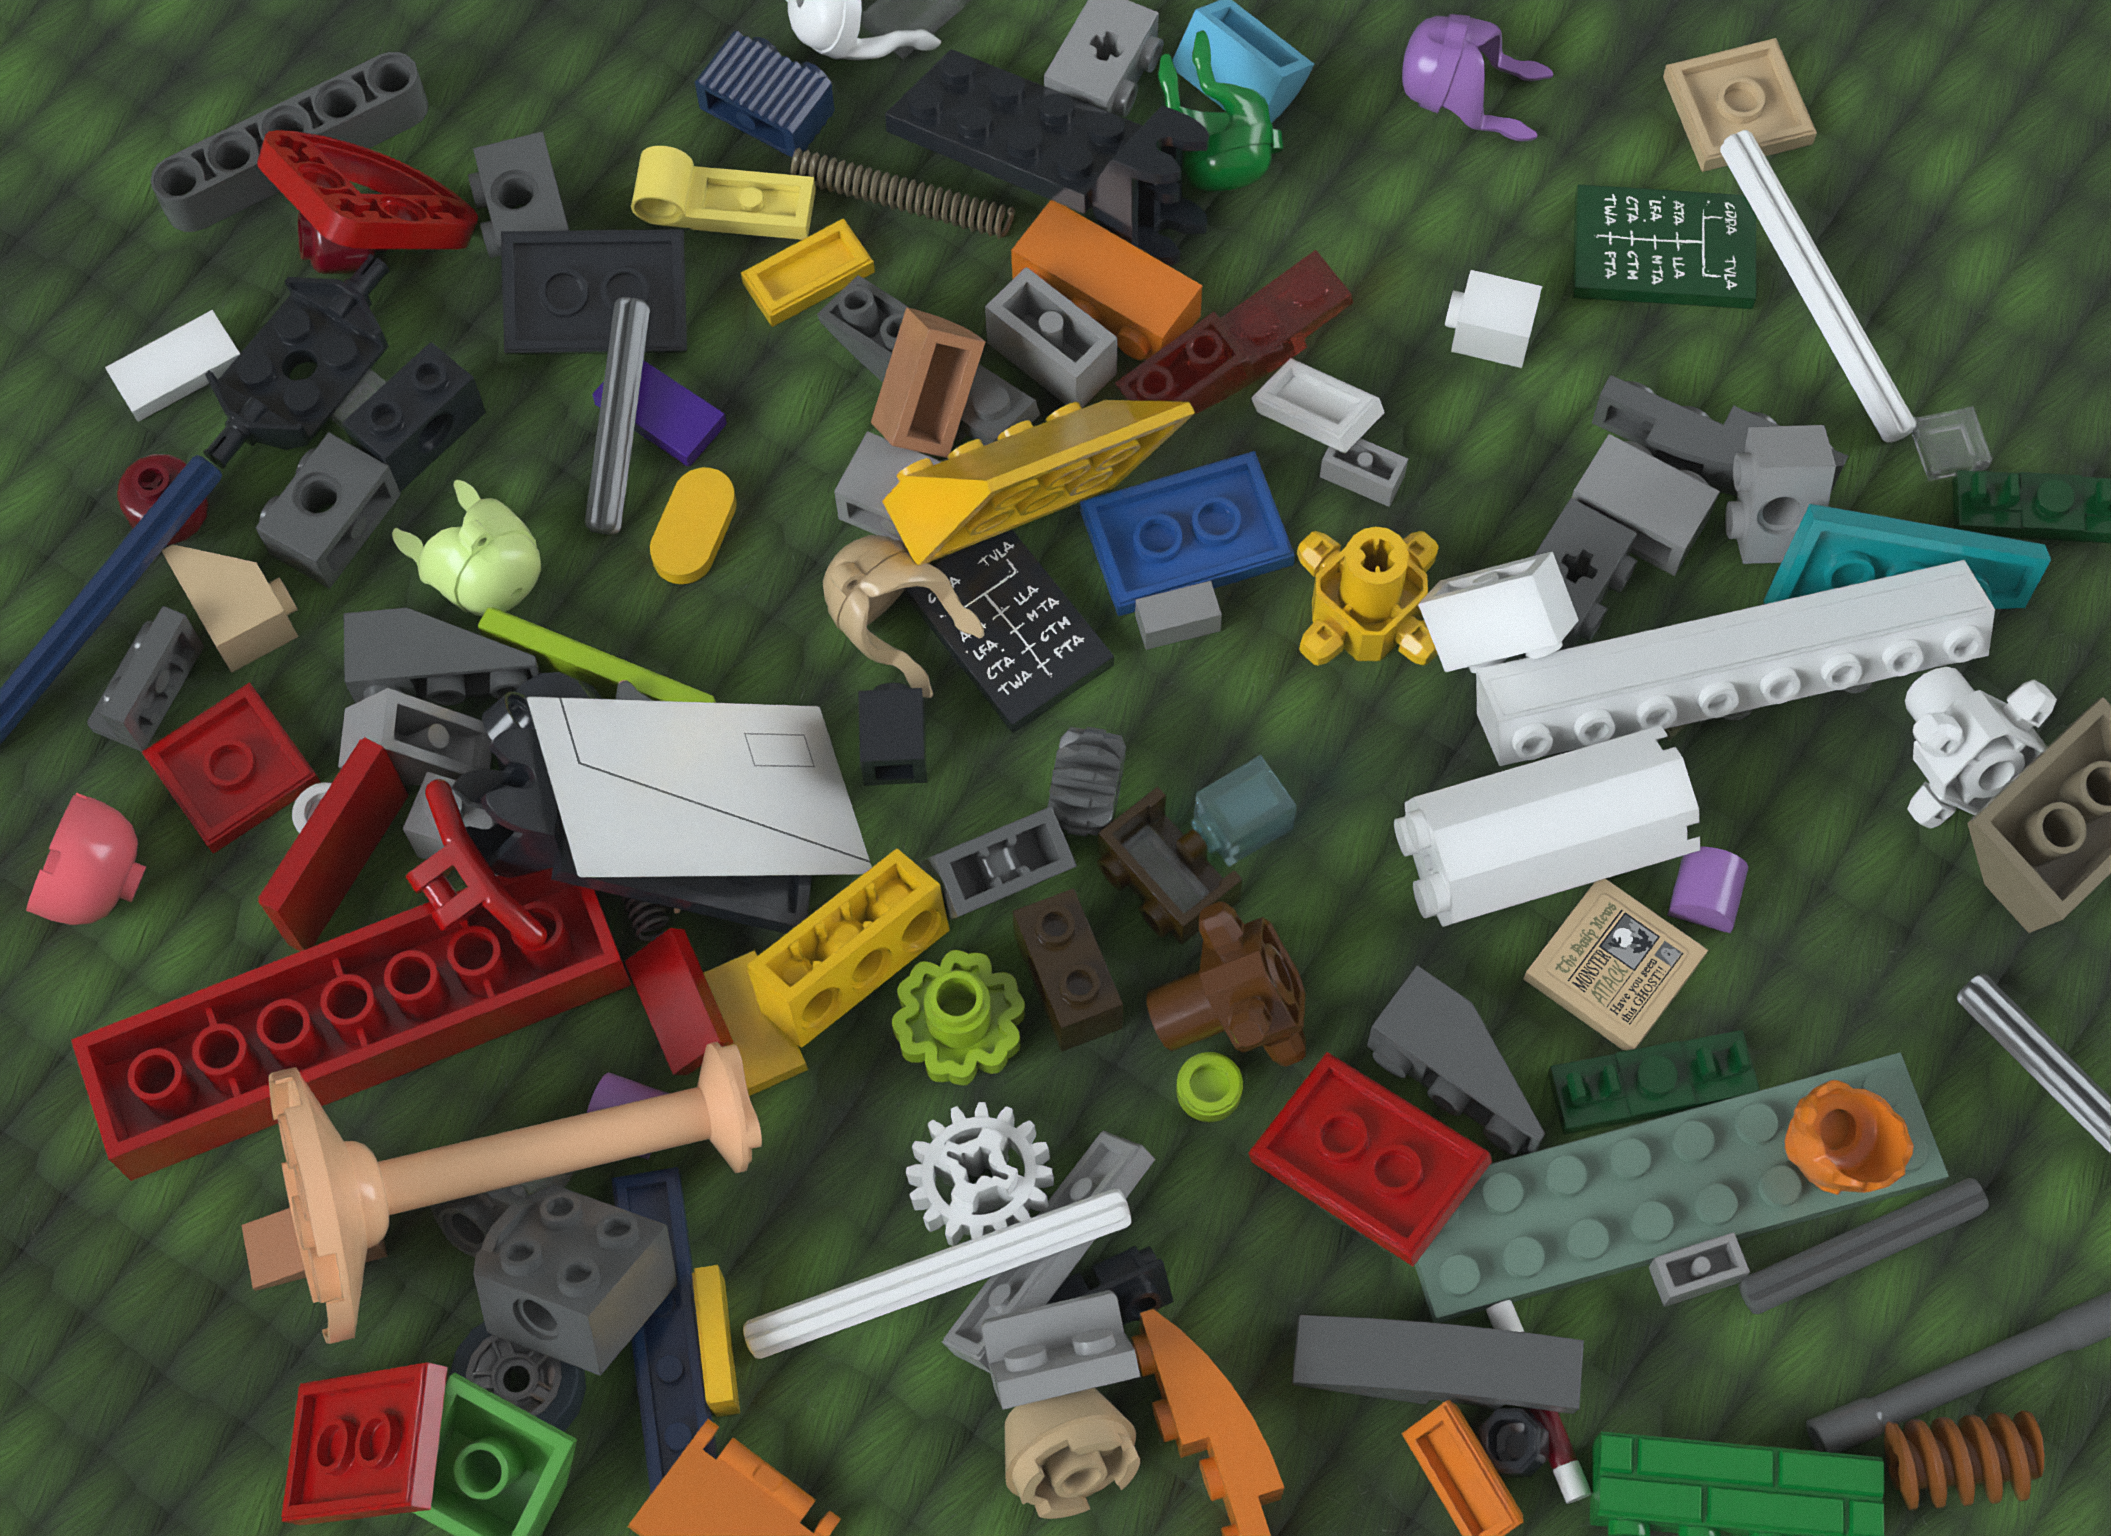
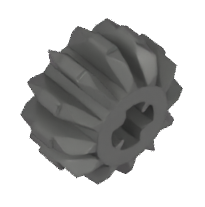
(1087, 780)

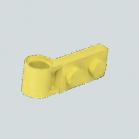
(720, 200)

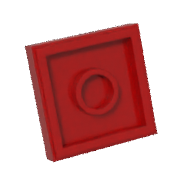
(231, 767)

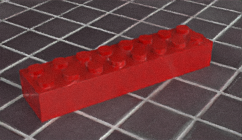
(342, 1017)

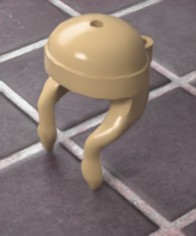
(868, 580)

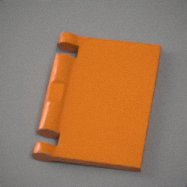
(726, 1496)

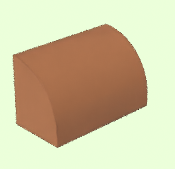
(927, 383)

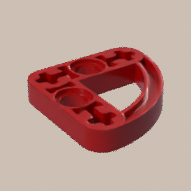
(408, 214)

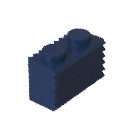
(766, 93)

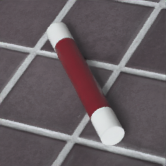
(1561, 1452)

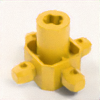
(1368, 595)

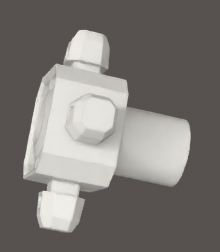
(1970, 741)

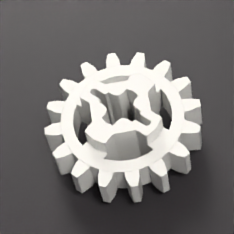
(986, 1151)

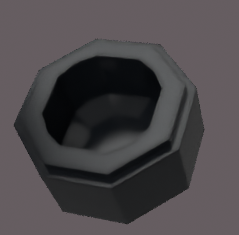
(1515, 1442)

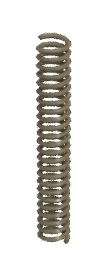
(814, 163)

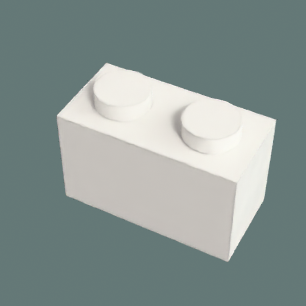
(1499, 613)

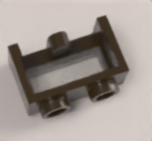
(1163, 868)

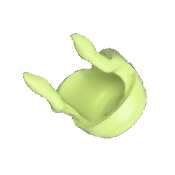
(481, 563)

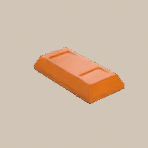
(1462, 1473)

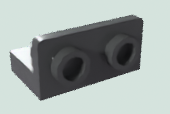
(147, 680)

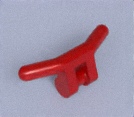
(482, 883)

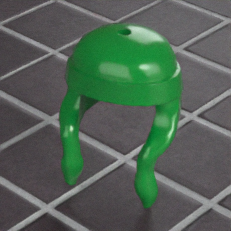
(1238, 139)

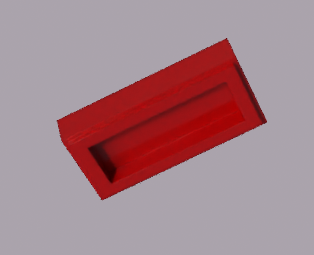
(677, 1000)

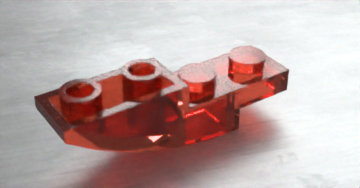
(1245, 344)

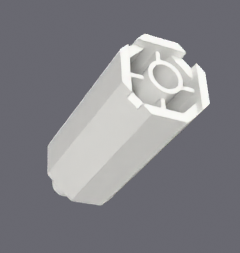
(1548, 826)

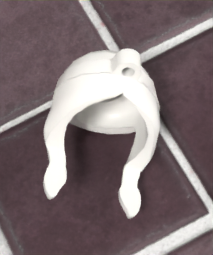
(834, 26)

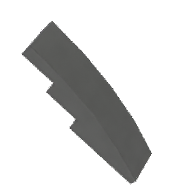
(1438, 1363)

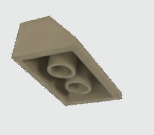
(2050, 828)

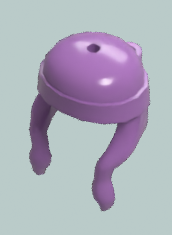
(1448, 71)

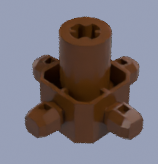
(1241, 988)

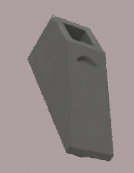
(427, 658)
(1446, 1048)

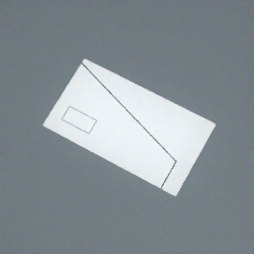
(697, 788)

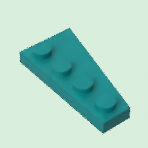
(1853, 547)

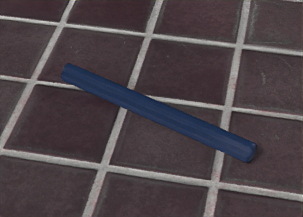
(105, 590)

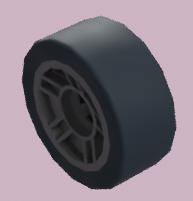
(554, 1385)

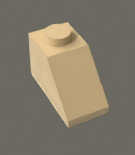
(234, 603)

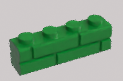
(1731, 1489)

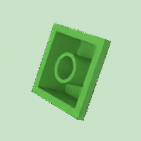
(495, 1466)

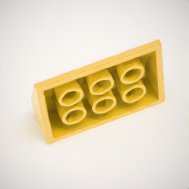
(1026, 473)

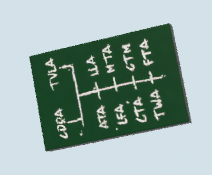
(1664, 247)

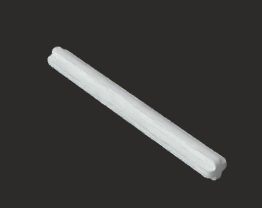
(1818, 287)
(937, 1273)

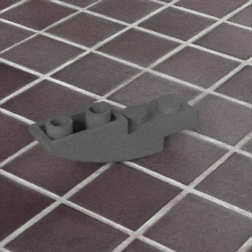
(868, 326)
(1682, 434)

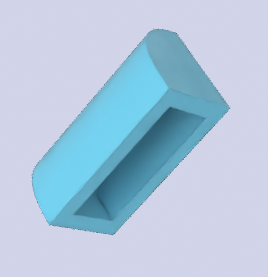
(1244, 55)

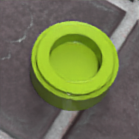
(1209, 1087)

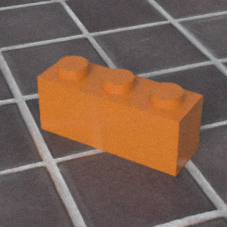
(1109, 280)

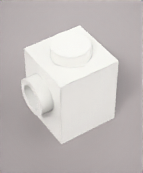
(1493, 318)

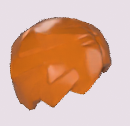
(1848, 1139)

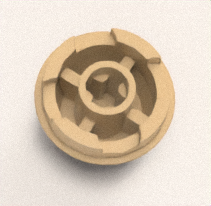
(1067, 1451)

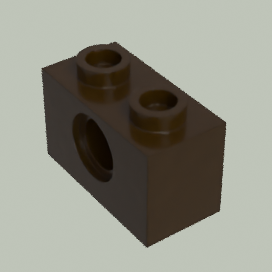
(1068, 969)

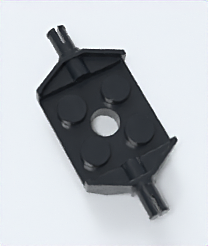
(318, 324)

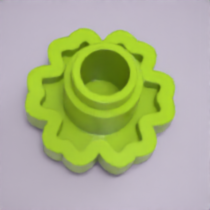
(958, 1017)

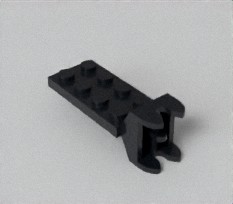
(1059, 148)
(531, 838)

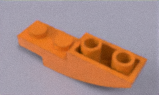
(1207, 1414)

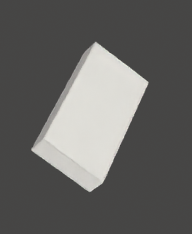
(173, 365)
(1318, 405)

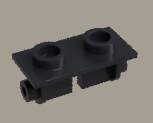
(1134, 1278)

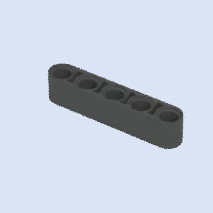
(210, 166)

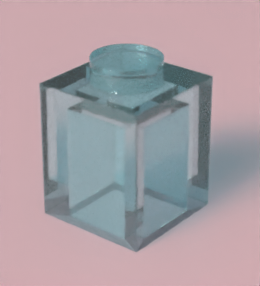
(1243, 811)

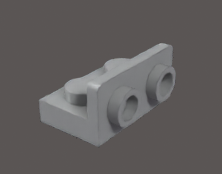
(1058, 1349)

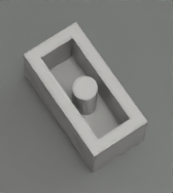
(1365, 470)
(1178, 615)
(1698, 1269)

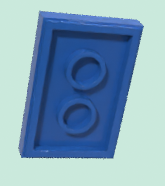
(1187, 531)

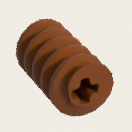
(1964, 1457)

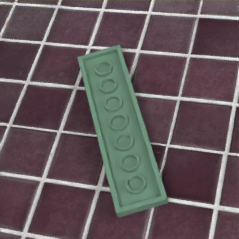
(1650, 1192)

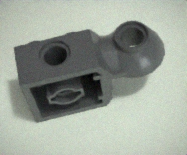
(561, 1269)

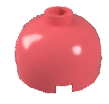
(87, 865)

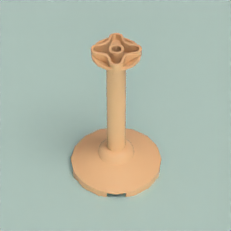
(345, 1196)

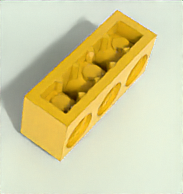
(848, 947)

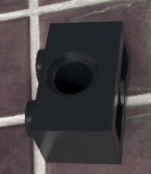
(416, 414)

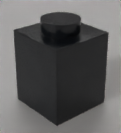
(892, 735)

